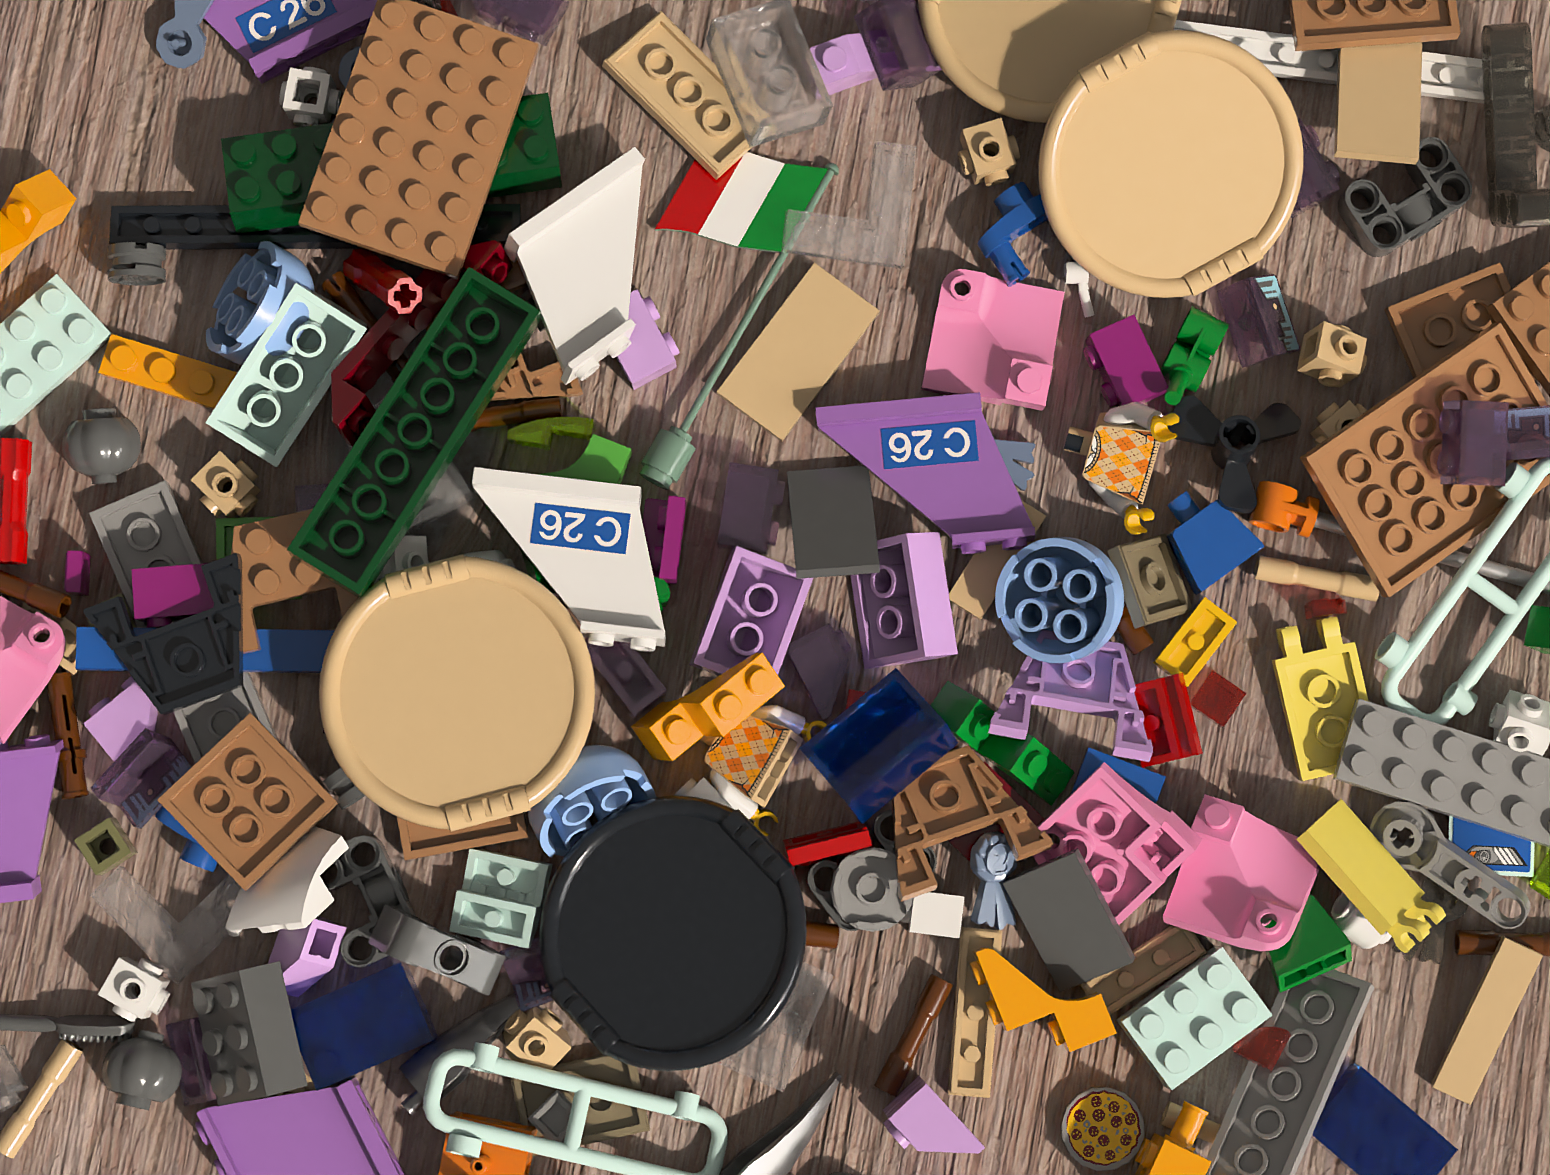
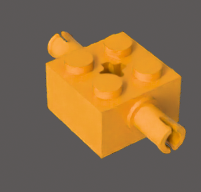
(1174, 1152)

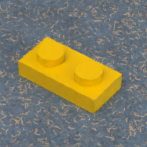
(1195, 641)

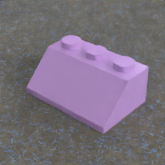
(906, 606)
(750, 613)
(927, 1122)

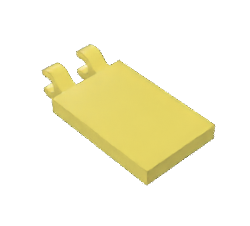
(1318, 695)
(1369, 876)

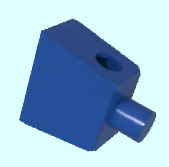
(1208, 541)

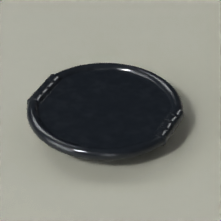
(673, 933)

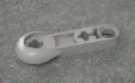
(1444, 861)

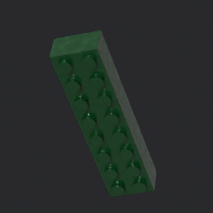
(274, 170)
(415, 433)

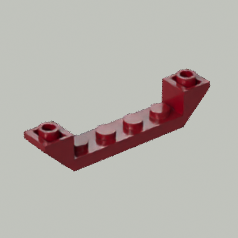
(393, 333)

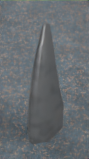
(480, 1027)
(783, 1144)

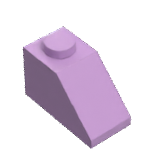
(843, 62)

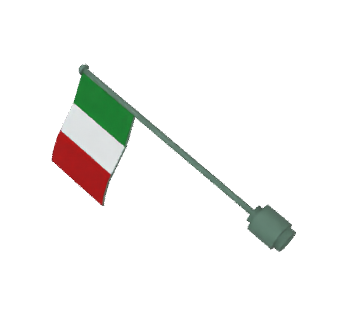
(742, 211)

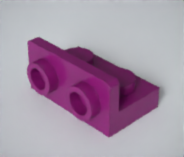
(663, 532)

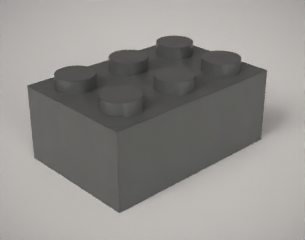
(248, 1034)

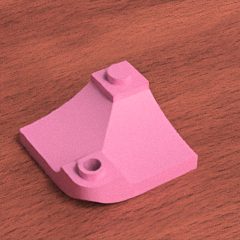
(993, 340)
(24, 663)
(1122, 838)
(1241, 879)

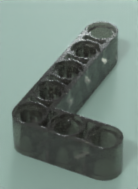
(1510, 128)

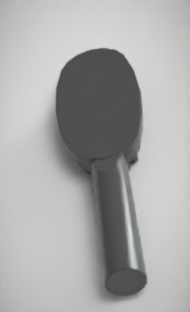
(72, 1026)

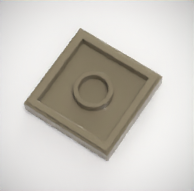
(1150, 580)

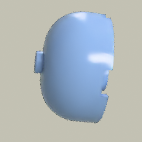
(268, 281)
(1040, 593)
(597, 783)

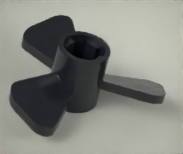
(1202, 427)

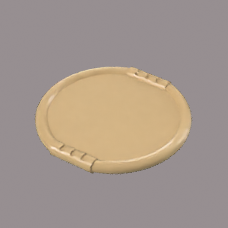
(1027, 51)
(1171, 164)
(457, 692)

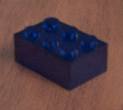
(879, 745)
(362, 1025)
(1376, 1131)

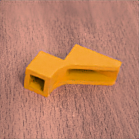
(31, 211)
(708, 710)
(1021, 1001)

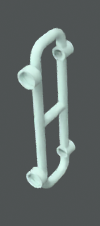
(1400, 654)
(467, 1136)

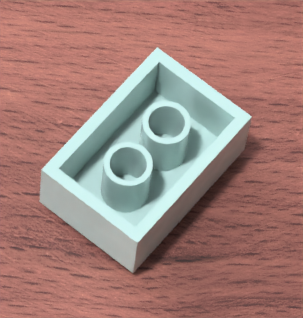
(1194, 1017)

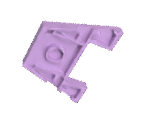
(1091, 685)

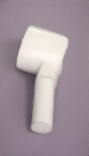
(1077, 275)

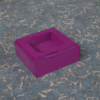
(77, 573)

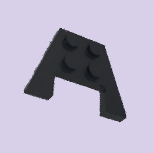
(190, 656)

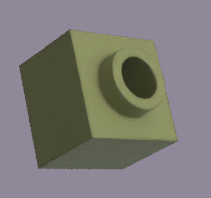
(92, 846)

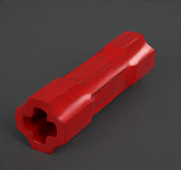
(383, 281)
(14, 474)

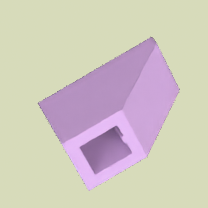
(650, 351)
(120, 721)
(307, 953)

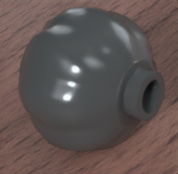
(101, 445)
(142, 1070)

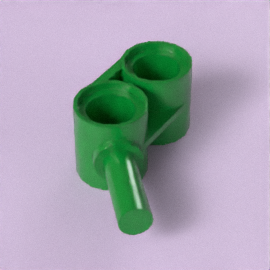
(1190, 354)

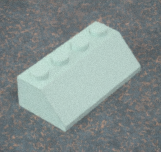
(279, 393)

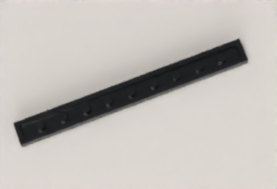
(212, 228)

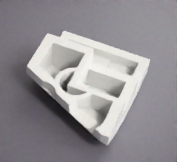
(291, 890)

